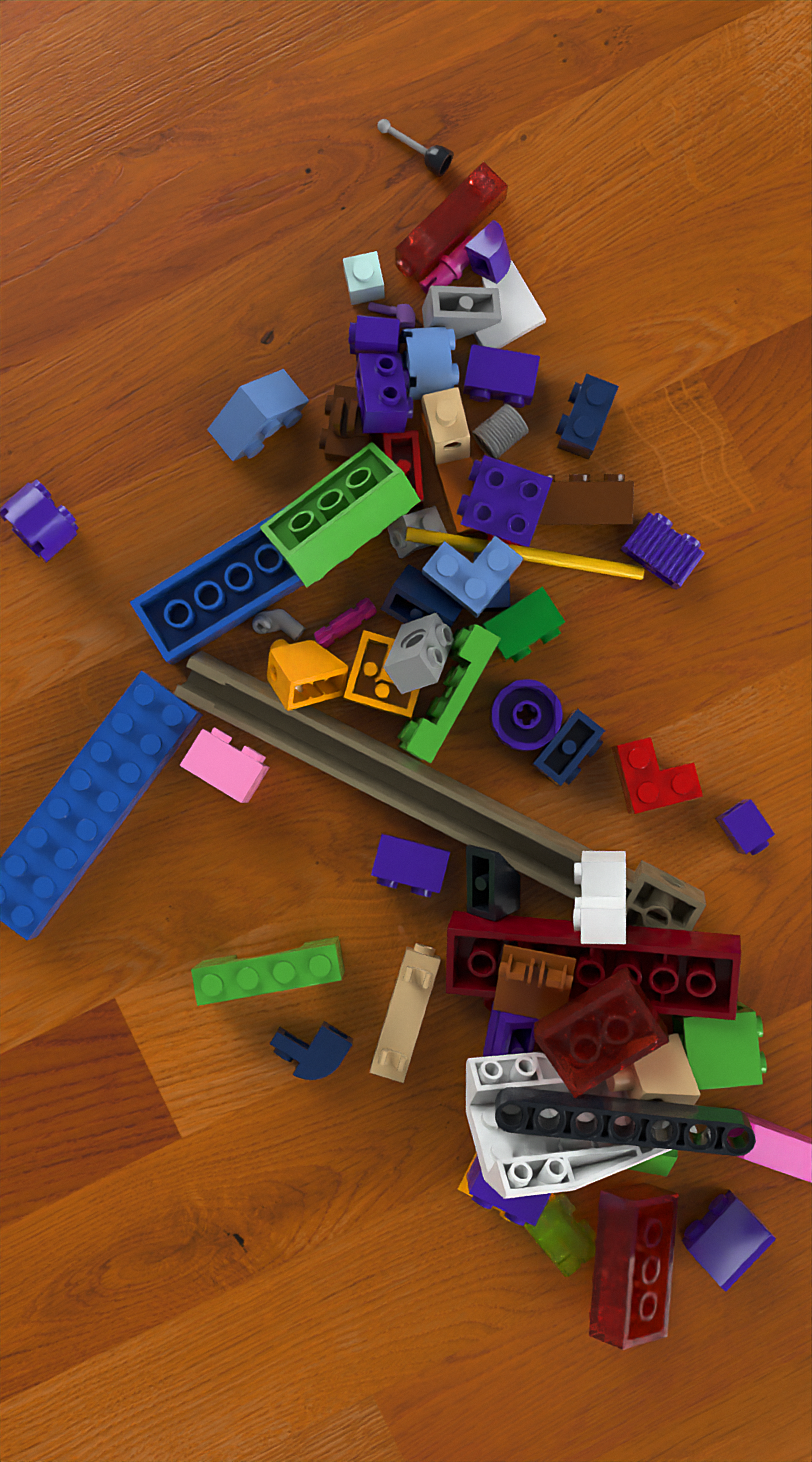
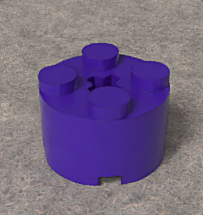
(39, 521)
(539, 701)

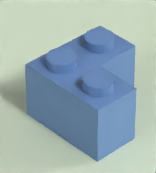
(257, 413)
(472, 583)

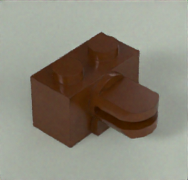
(344, 431)

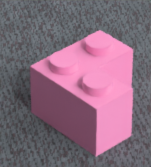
(224, 766)

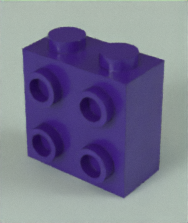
(504, 500)

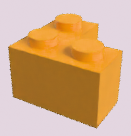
(370, 683)

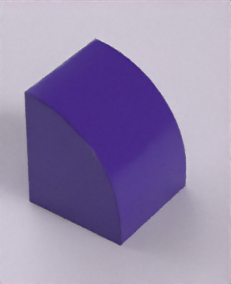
(489, 253)

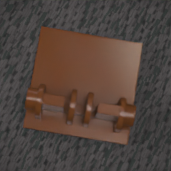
(532, 982)

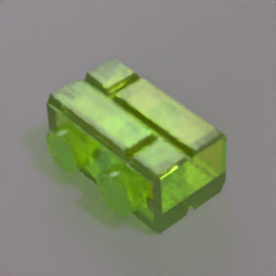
(562, 1235)

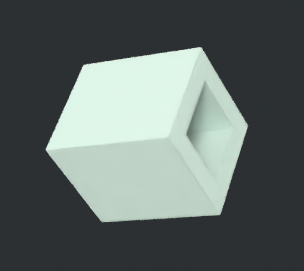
(364, 278)

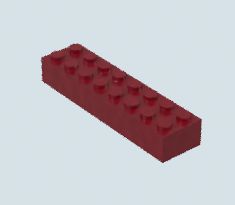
(675, 968)

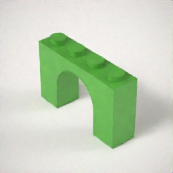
(236, 978)

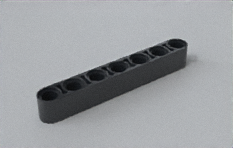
(636, 1133)

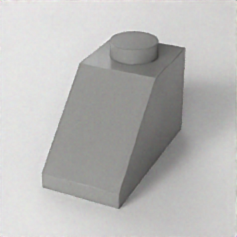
(461, 309)

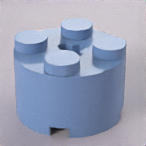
(429, 360)

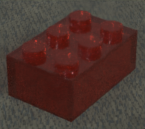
(600, 1032)

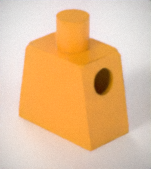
(305, 673)

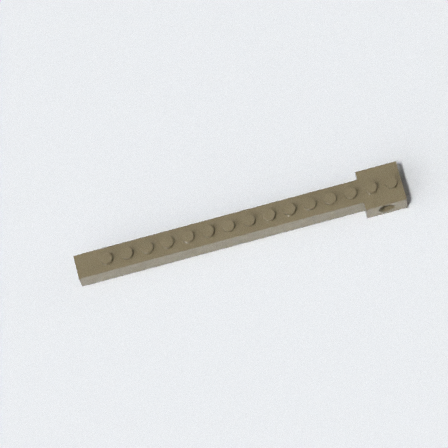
(426, 794)

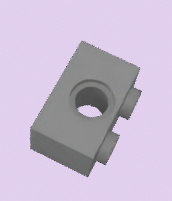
(419, 653)

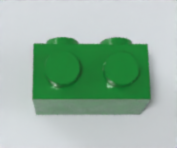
(525, 624)

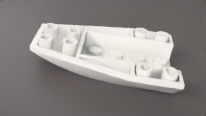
(531, 1163)

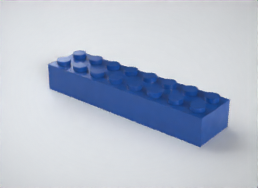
(90, 802)

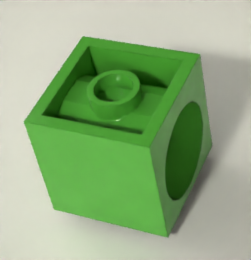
(723, 1050)

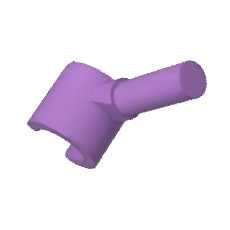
(402, 311)

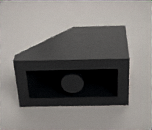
(491, 884)

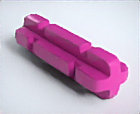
(345, 623)

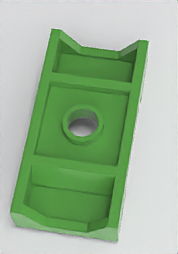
(472, 650)

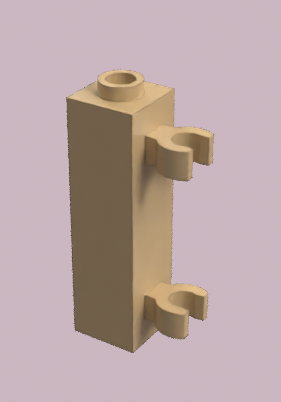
(405, 1012)

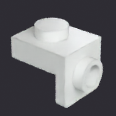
(424, 519)

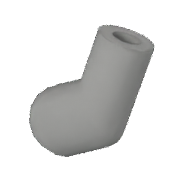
(277, 620)

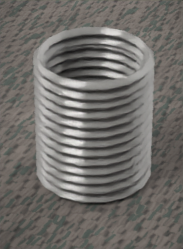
(500, 431)

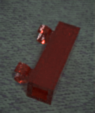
(450, 223)

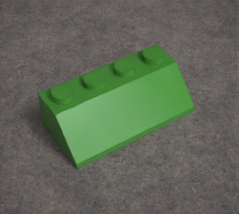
(340, 513)

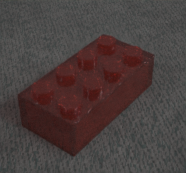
(633, 1265)

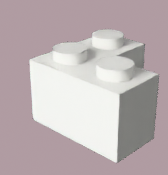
(602, 908)

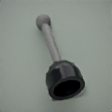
(436, 157)

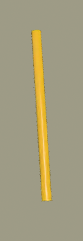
(528, 554)

